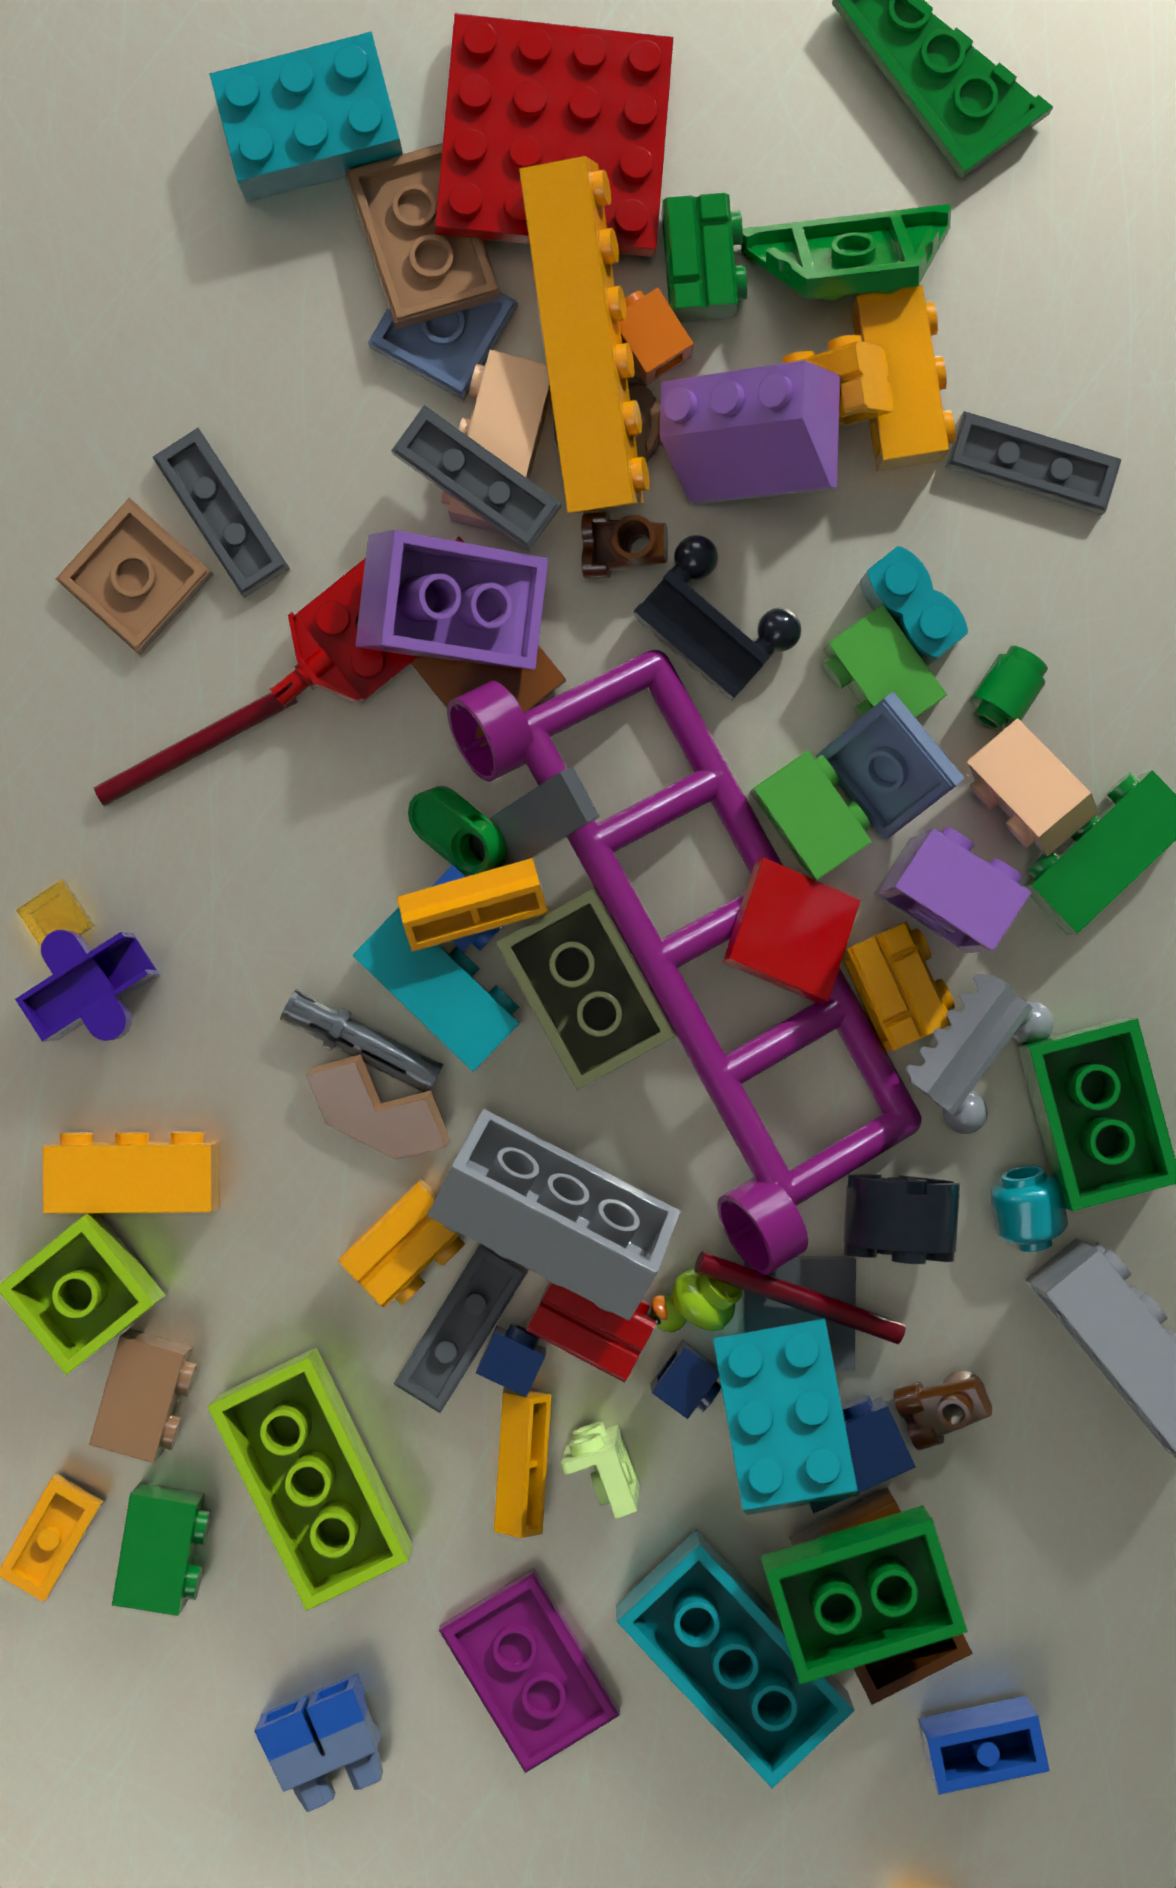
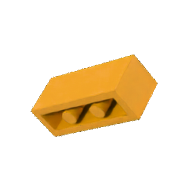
(917, 426)
(131, 1174)

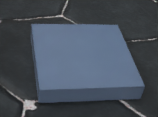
(447, 346)
(891, 766)

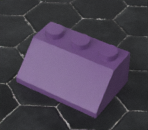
(752, 431)

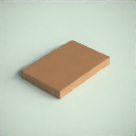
(417, 269)

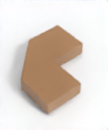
(391, 1127)

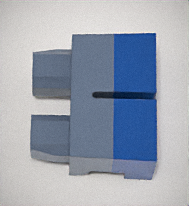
(319, 1736)

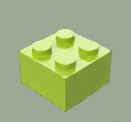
(80, 1291)

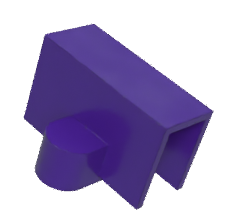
(86, 986)

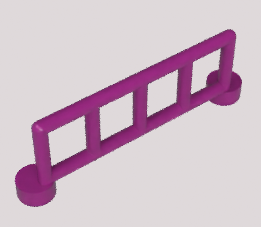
(762, 1211)

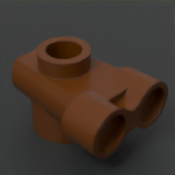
(610, 542)
(942, 1407)

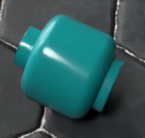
(1028, 1208)

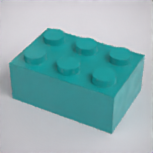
(306, 116)
(785, 1417)

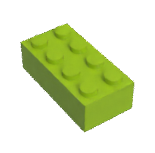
(311, 1478)

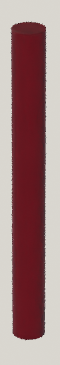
(189, 748)
(799, 1297)

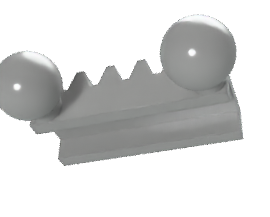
(973, 1045)

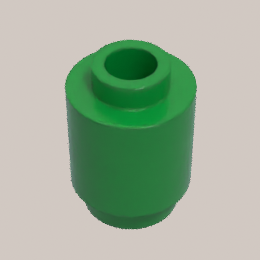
(1008, 688)

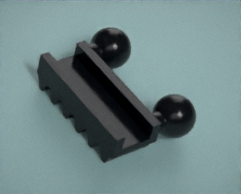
(705, 635)

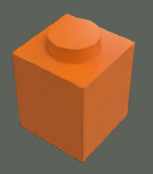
(654, 335)

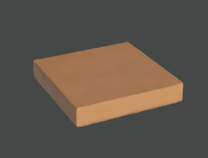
(134, 576)

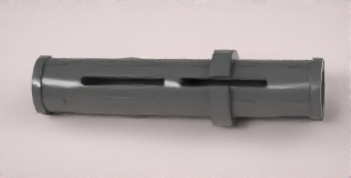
(354, 1038)

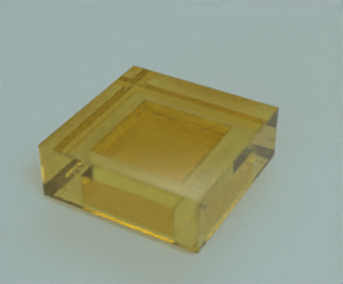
(55, 910)

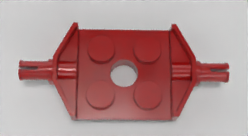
(326, 648)

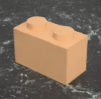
(1031, 788)

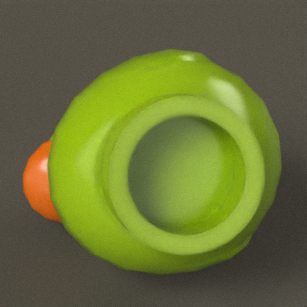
(696, 1299)

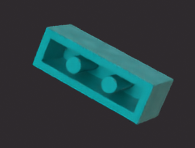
(440, 991)

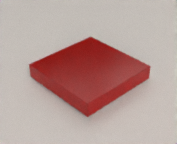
(791, 931)

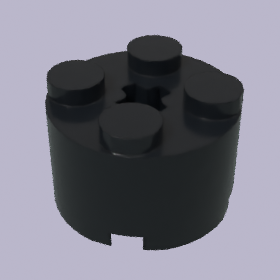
(901, 1218)

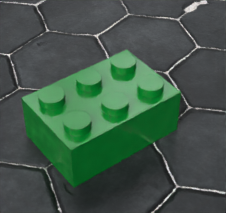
(1099, 1113)
(863, 1594)

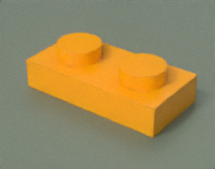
(50, 1537)

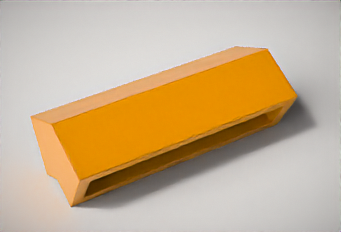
(472, 904)
(522, 1463)

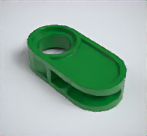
(446, 823)

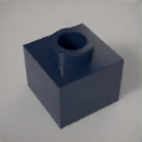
(512, 1358)
(687, 1381)

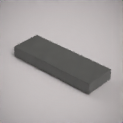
(1033, 463)
(476, 478)
(221, 512)
(541, 818)
(460, 1327)

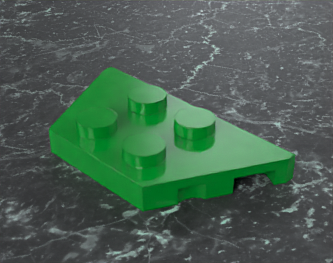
(851, 252)

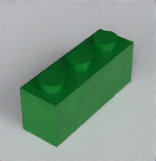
(1105, 852)

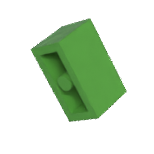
(879, 659)
(812, 814)

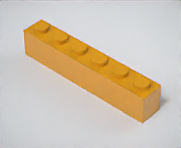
(583, 334)

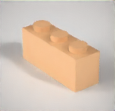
(506, 418)

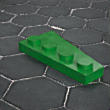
(944, 80)

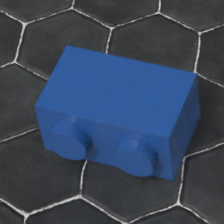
(983, 1745)

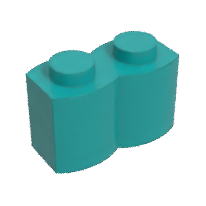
(923, 614)

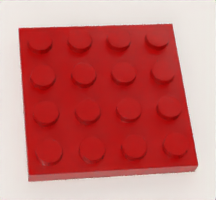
(548, 96)

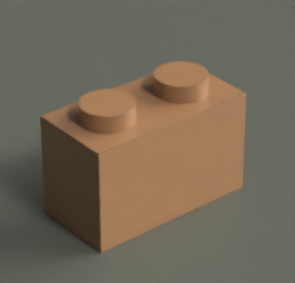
(143, 1395)

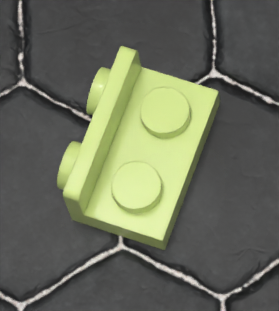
(614, 1472)

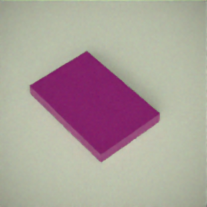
(529, 1670)

